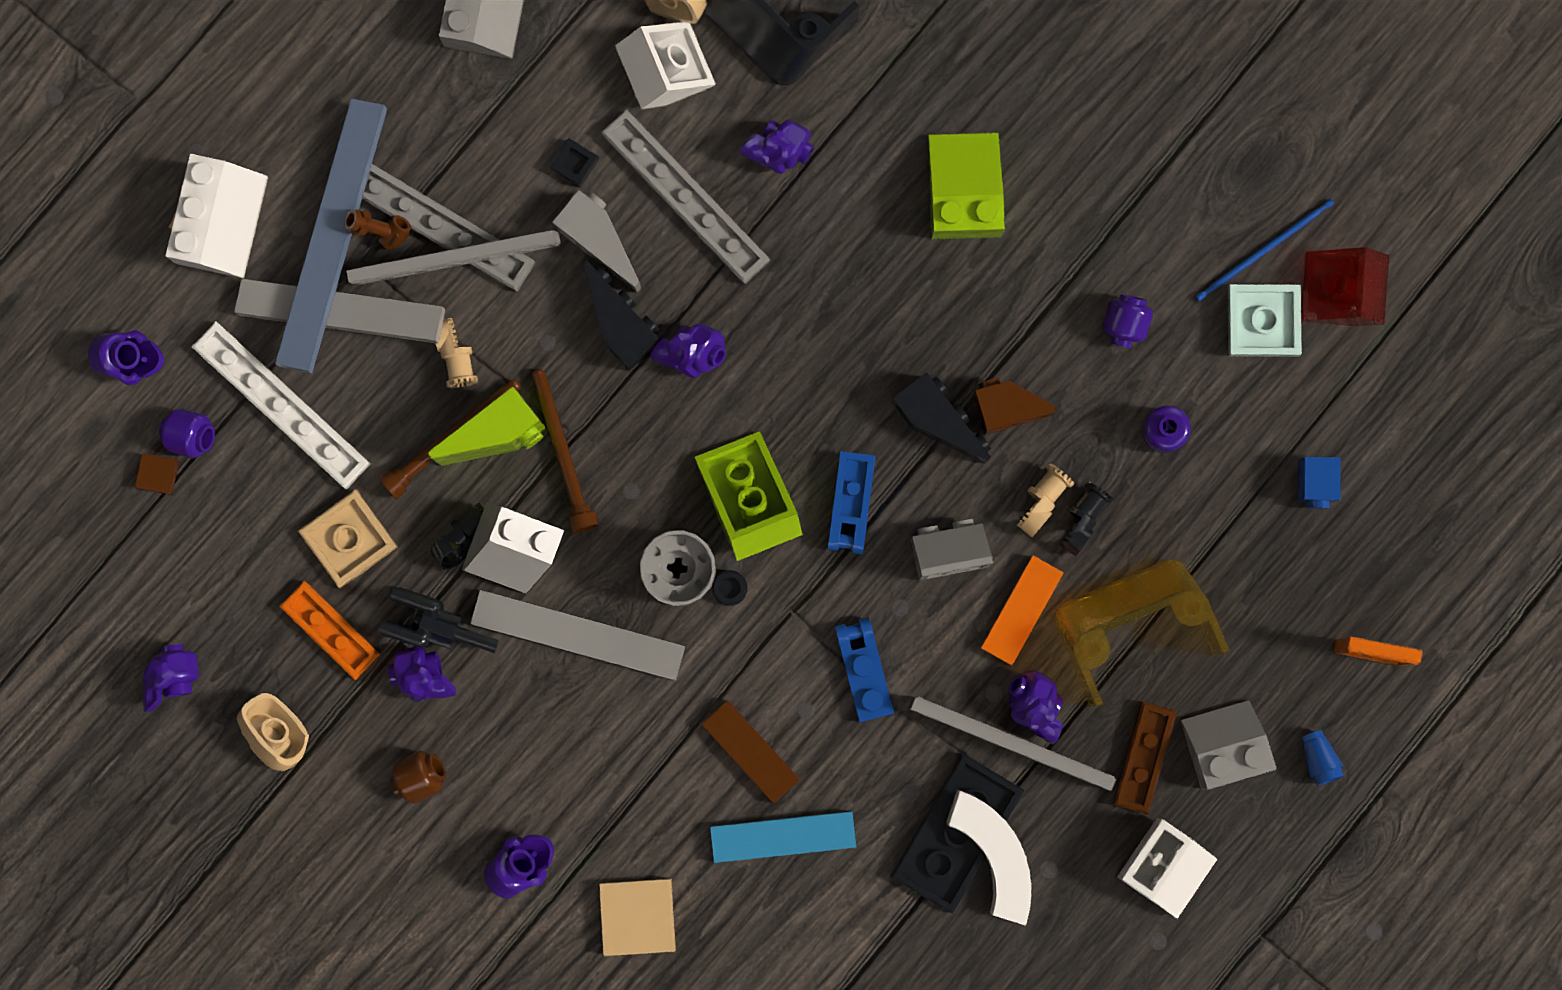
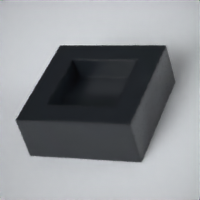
(574, 162)

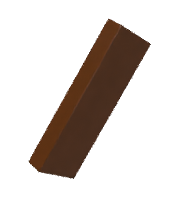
(750, 751)
(1145, 757)

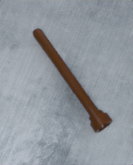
(398, 480)
(581, 515)

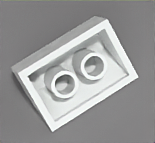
(216, 216)

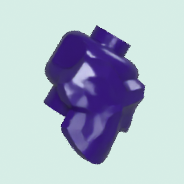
(779, 146)
(691, 350)
(125, 356)
(170, 672)
(419, 674)
(1036, 704)
(519, 865)

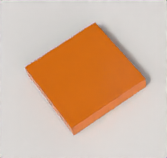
(1377, 651)

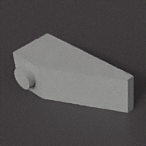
(591, 230)

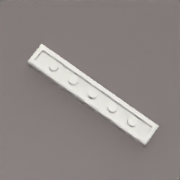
(281, 405)

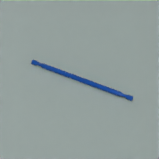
(1264, 250)

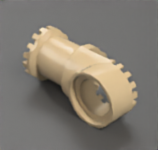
(456, 357)
(1045, 494)

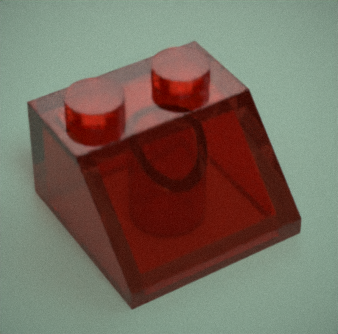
(1345, 287)

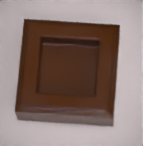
(157, 474)

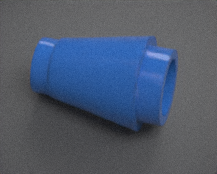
(1321, 759)

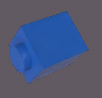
(1319, 481)

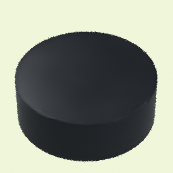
(729, 588)

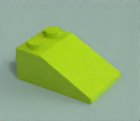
(966, 186)
(496, 430)
(749, 496)

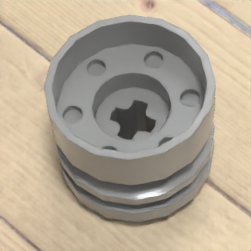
(693, 554)

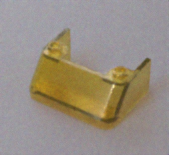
(1088, 617)

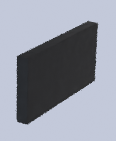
(941, 857)

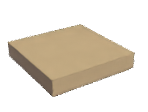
(348, 539)
(637, 917)

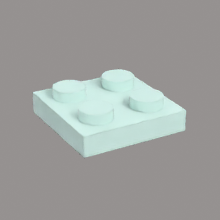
(1264, 320)

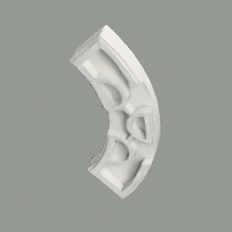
(1003, 852)

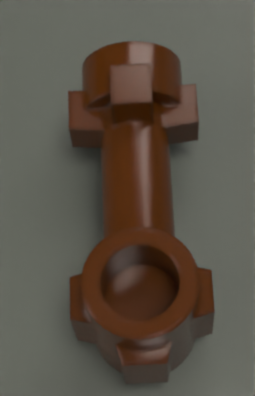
(389, 234)

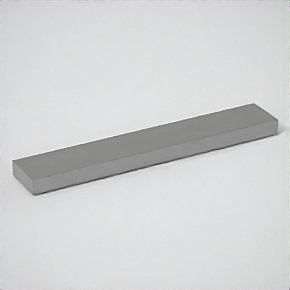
(685, 196)
(441, 225)
(453, 257)
(347, 312)
(578, 635)
(1012, 743)

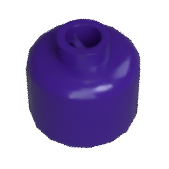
(1127, 320)
(187, 433)
(1157, 438)

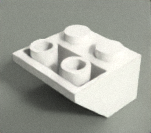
(1167, 867)

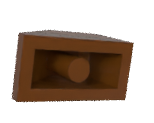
(1008, 405)

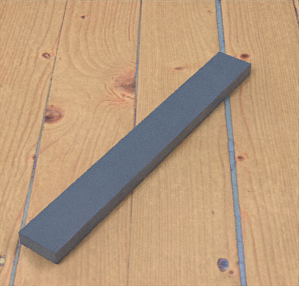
(330, 237)

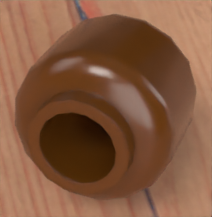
(418, 777)

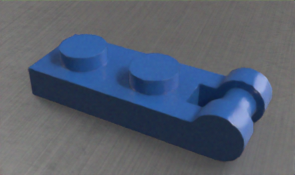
(851, 500)
(864, 671)

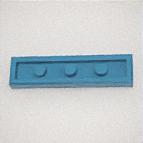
(783, 837)

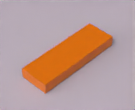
(1022, 610)
(330, 630)

